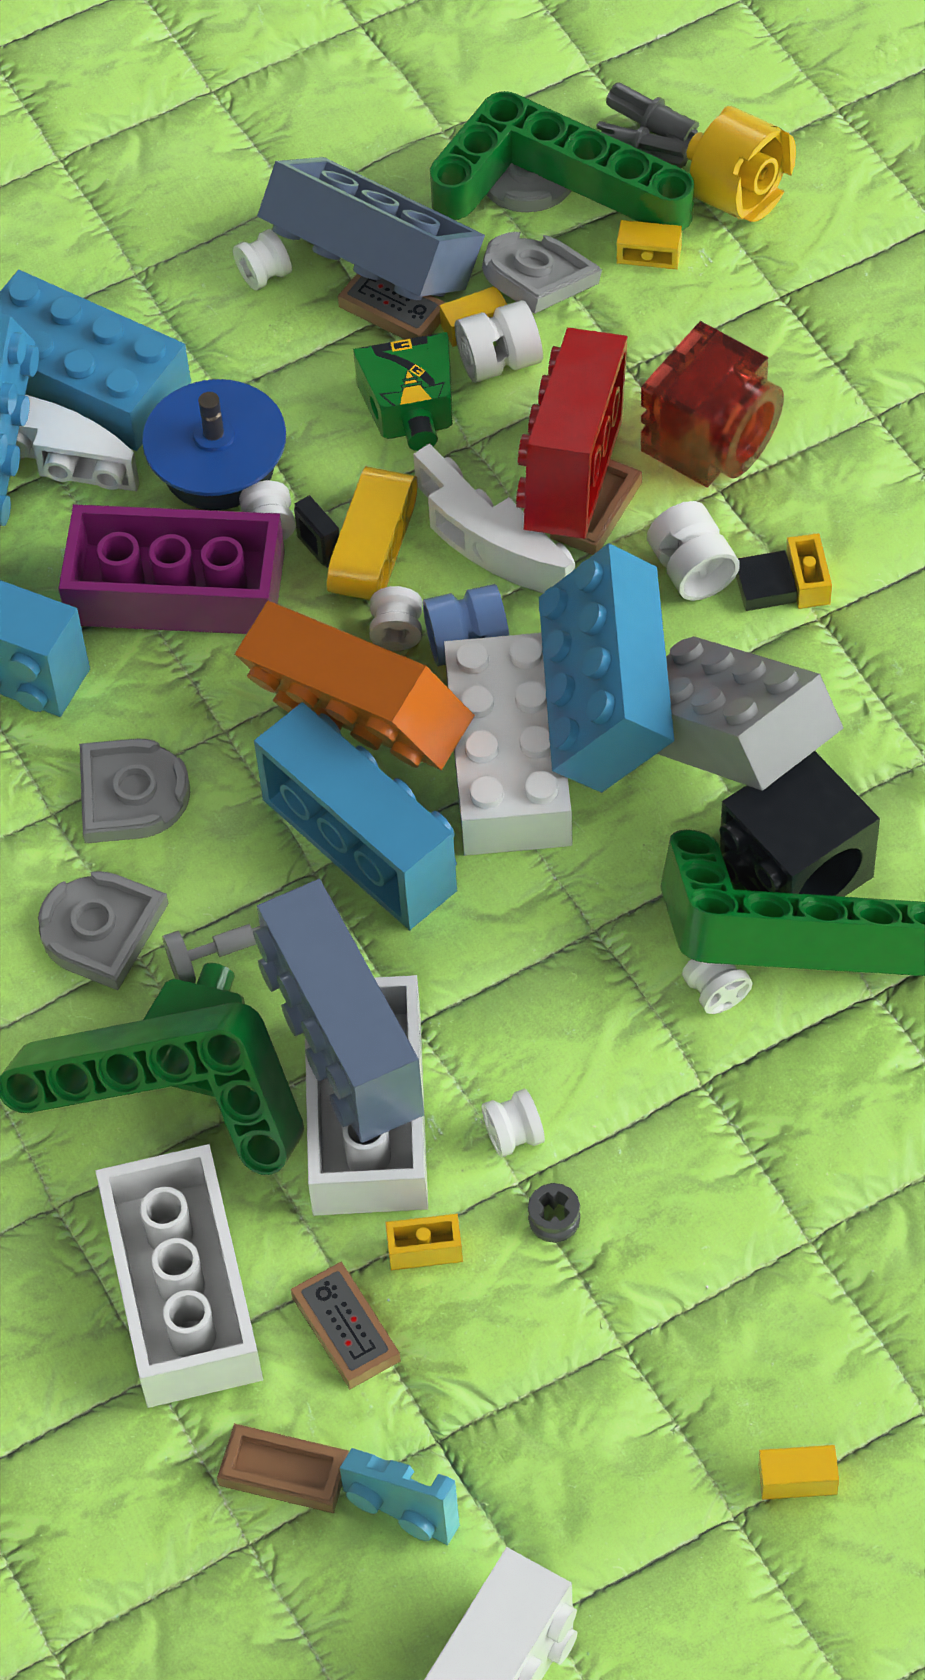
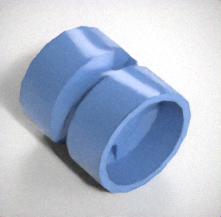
(473, 617)

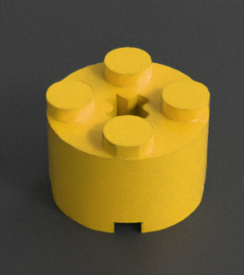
(740, 164)

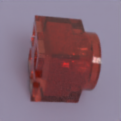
(709, 407)

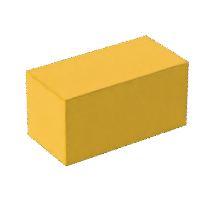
(649, 244)
(481, 301)
(809, 570)
(424, 1242)
(798, 1472)

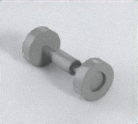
(223, 944)

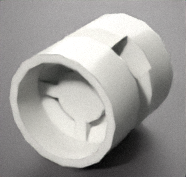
(515, 335)
(693, 550)

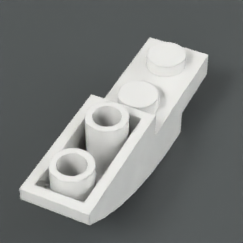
(75, 448)
(487, 532)

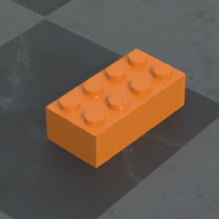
(356, 685)

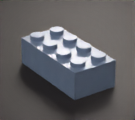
(370, 227)
(339, 1011)

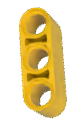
(372, 533)

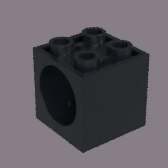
(800, 834)

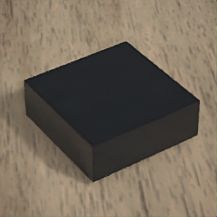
(316, 529)
(766, 581)

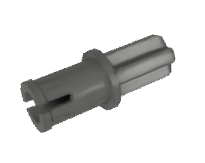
(651, 113)
(662, 147)

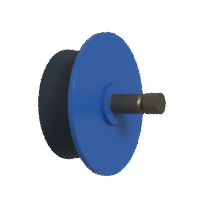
(214, 441)

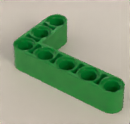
(562, 151)
(783, 928)
(96, 1067)

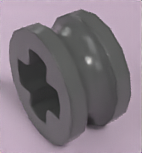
(552, 1195)

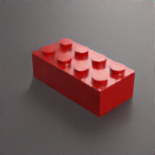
(572, 432)

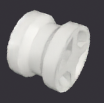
(262, 259)
(269, 498)
(396, 618)
(719, 984)
(513, 1123)

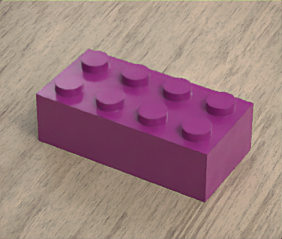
(171, 567)

